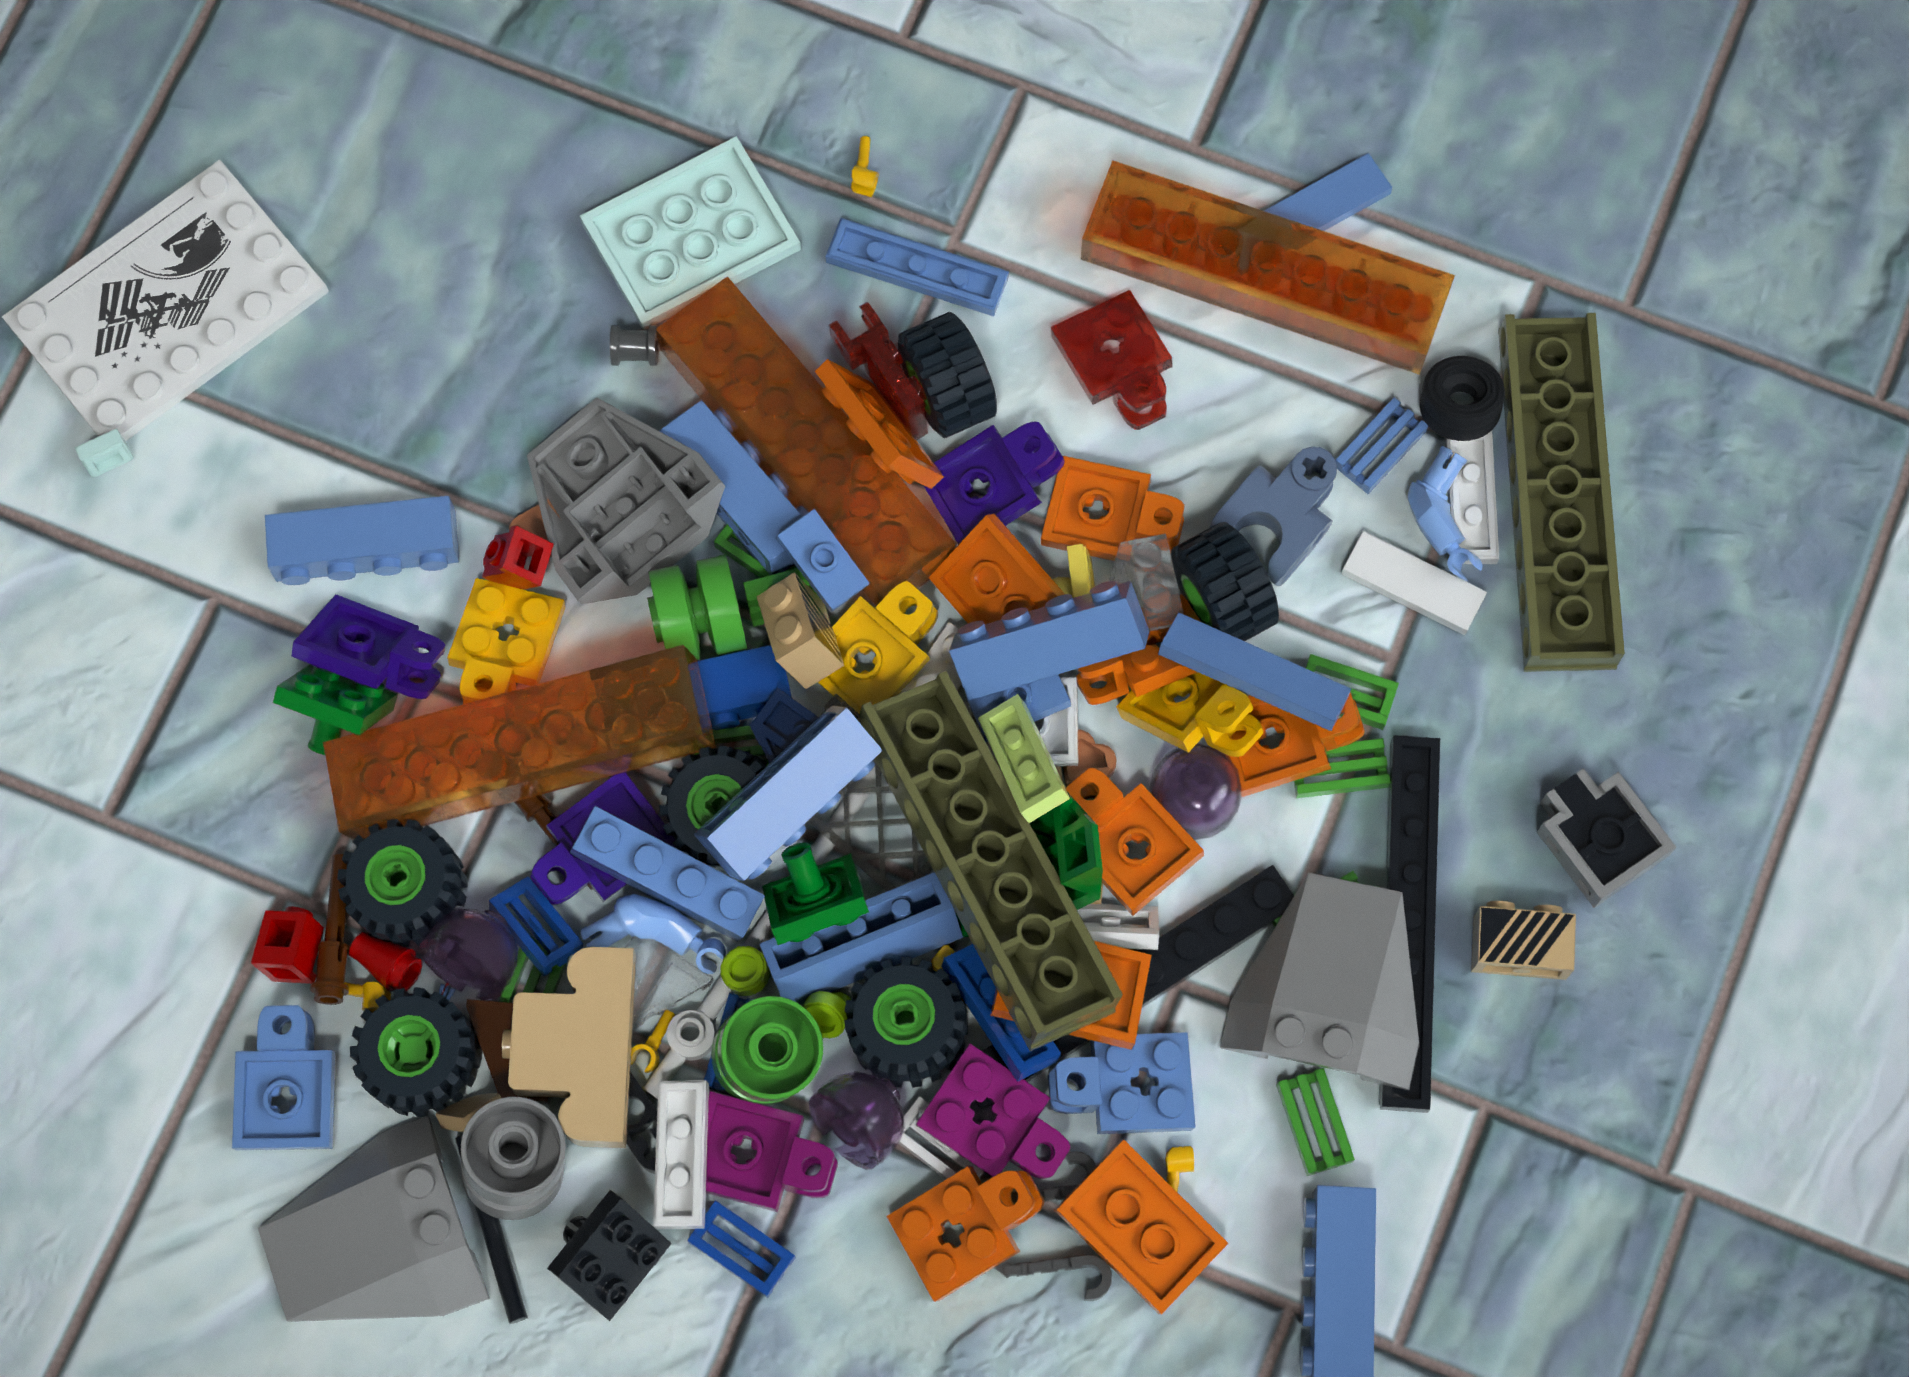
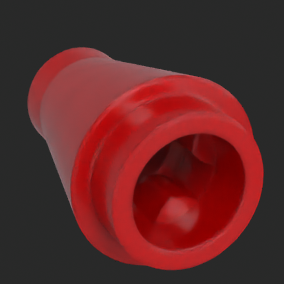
(387, 962)

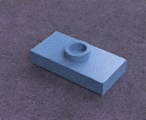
(822, 560)
(1041, 697)

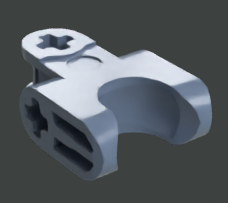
(1286, 507)

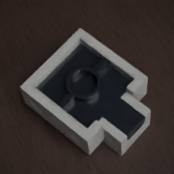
(1602, 834)

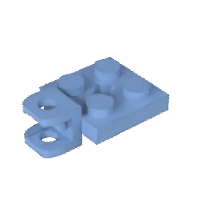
(281, 1063)
(1106, 1086)

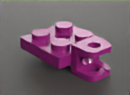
(1013, 1132)
(779, 1160)

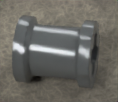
(633, 345)

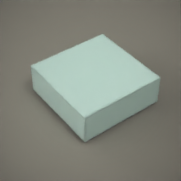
(104, 453)

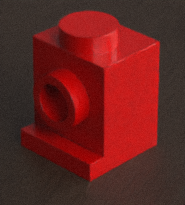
(507, 557)
(288, 945)

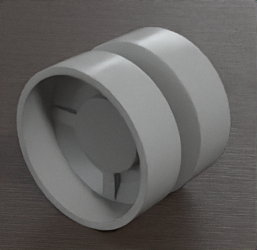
(512, 1158)

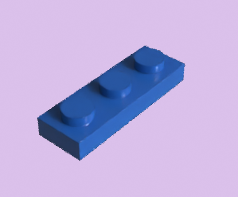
(978, 993)

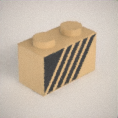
(800, 631)
(1523, 941)

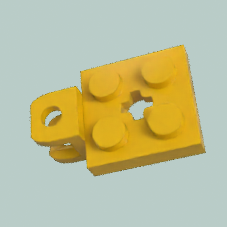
(887, 634)
(494, 664)
(1209, 712)

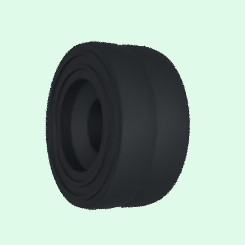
(1457, 420)

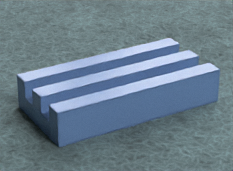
(1405, 418)

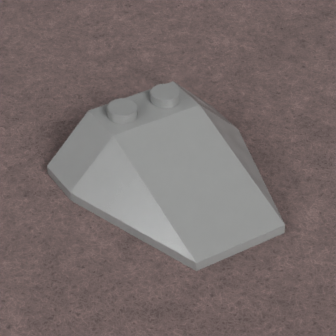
(622, 501)
(1332, 985)
(375, 1237)

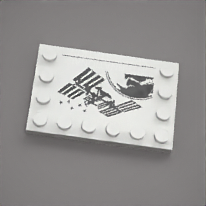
(165, 304)

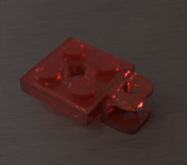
(883, 368)
(1130, 374)

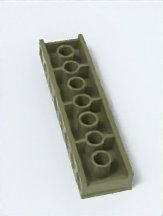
(1560, 494)
(990, 863)

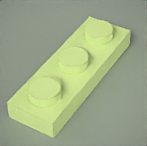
(1023, 758)

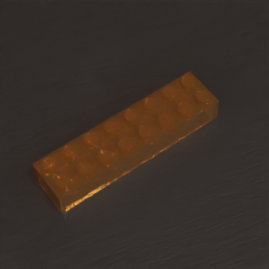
(1266, 267)
(802, 438)
(521, 743)

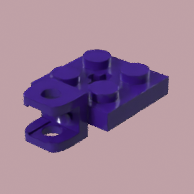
(1010, 465)
(386, 649)
(619, 798)

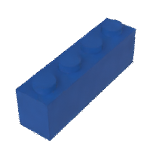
(740, 685)

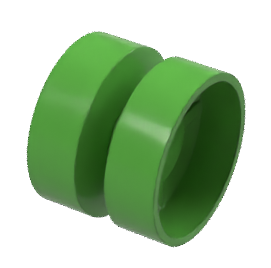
(685, 613)
(767, 1050)

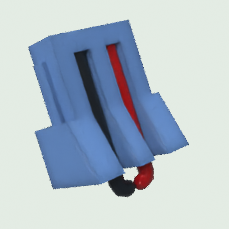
(446, 991)

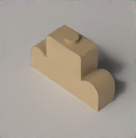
(579, 1046)

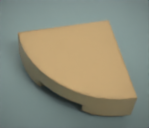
(458, 1114)

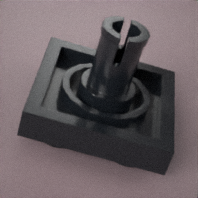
(608, 1254)

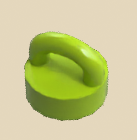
(745, 970)
(828, 1011)

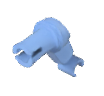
(1433, 514)
(653, 920)

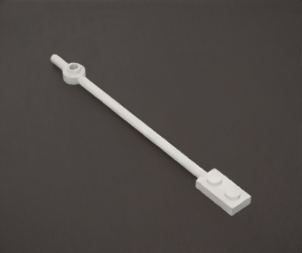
(702, 1018)

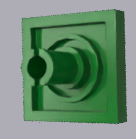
(334, 703)
(813, 895)

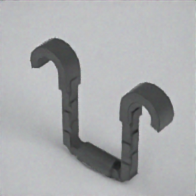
(1067, 1263)

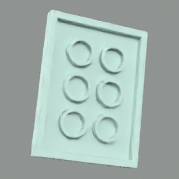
(690, 232)

